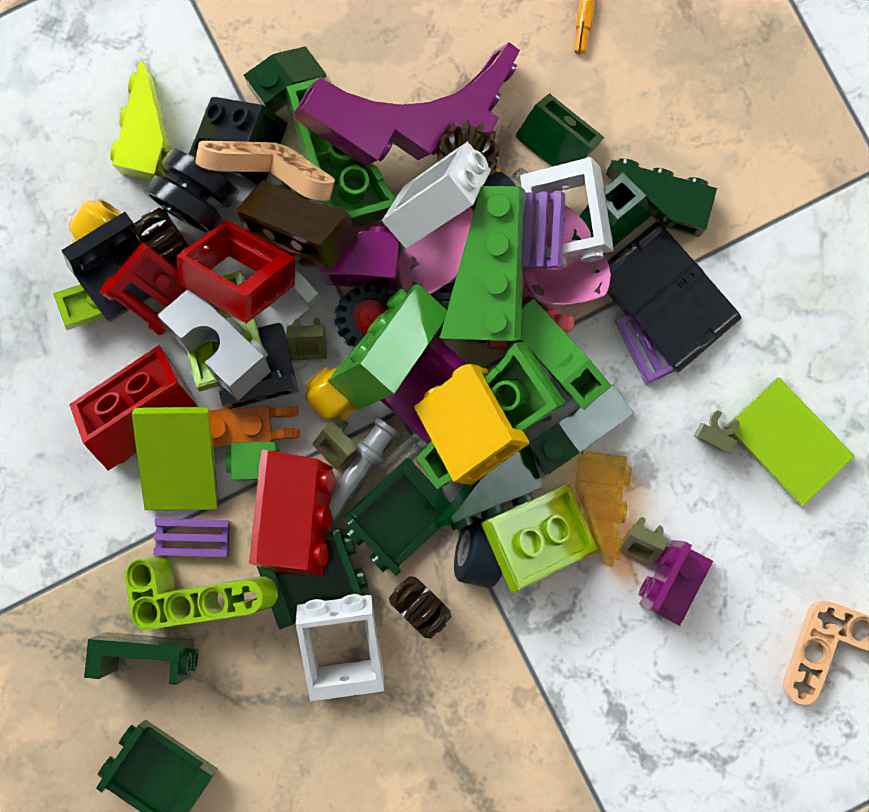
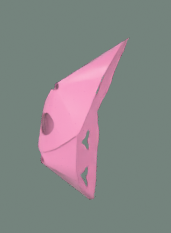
(437, 255)
(573, 283)

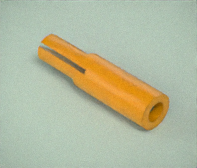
(583, 24)

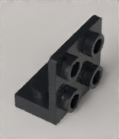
(239, 122)
(100, 257)
(279, 381)

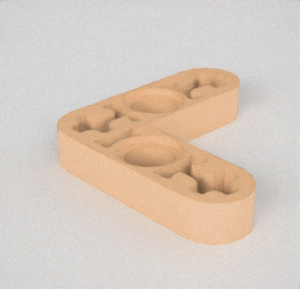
(267, 157)
(828, 638)

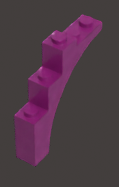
(370, 128)

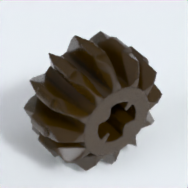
(477, 138)
(161, 234)
(420, 607)

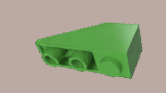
(561, 356)

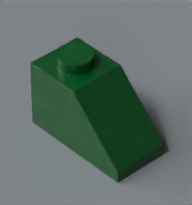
(282, 69)

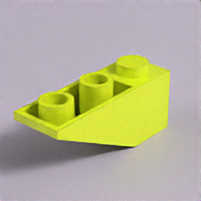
(143, 132)

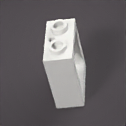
(569, 176)
(437, 195)
(343, 678)

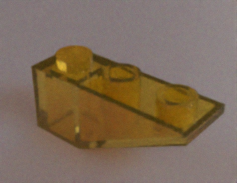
(600, 493)

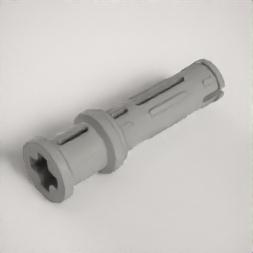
(369, 455)

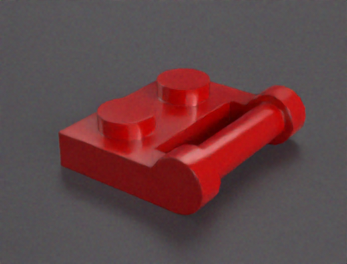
(152, 275)

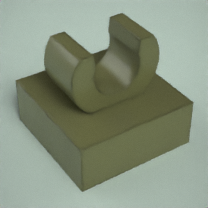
(307, 341)
(715, 435)
(335, 444)
(644, 544)

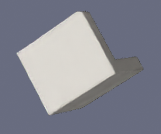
(297, 300)

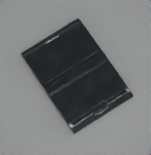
(669, 296)

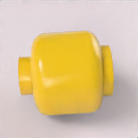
(90, 217)
(325, 398)

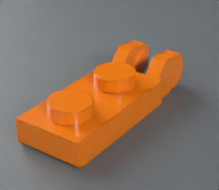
(250, 425)

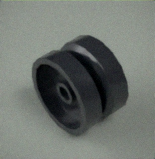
(192, 189)

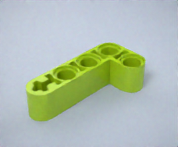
(202, 599)

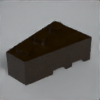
(298, 225)

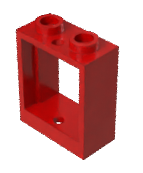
(272, 265)

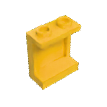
(468, 425)

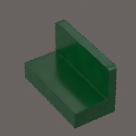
(557, 133)

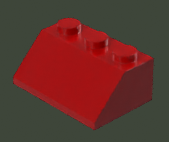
(106, 410)
(291, 514)

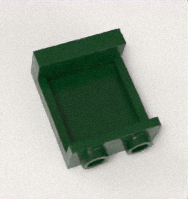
(396, 516)
(338, 580)
(105, 650)
(155, 771)

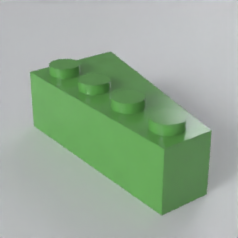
(356, 187)
(490, 274)
(523, 395)

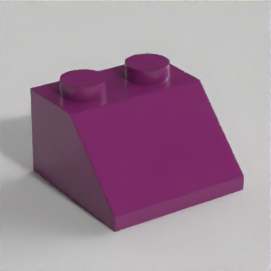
(368, 261)

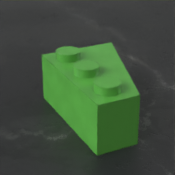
(389, 347)

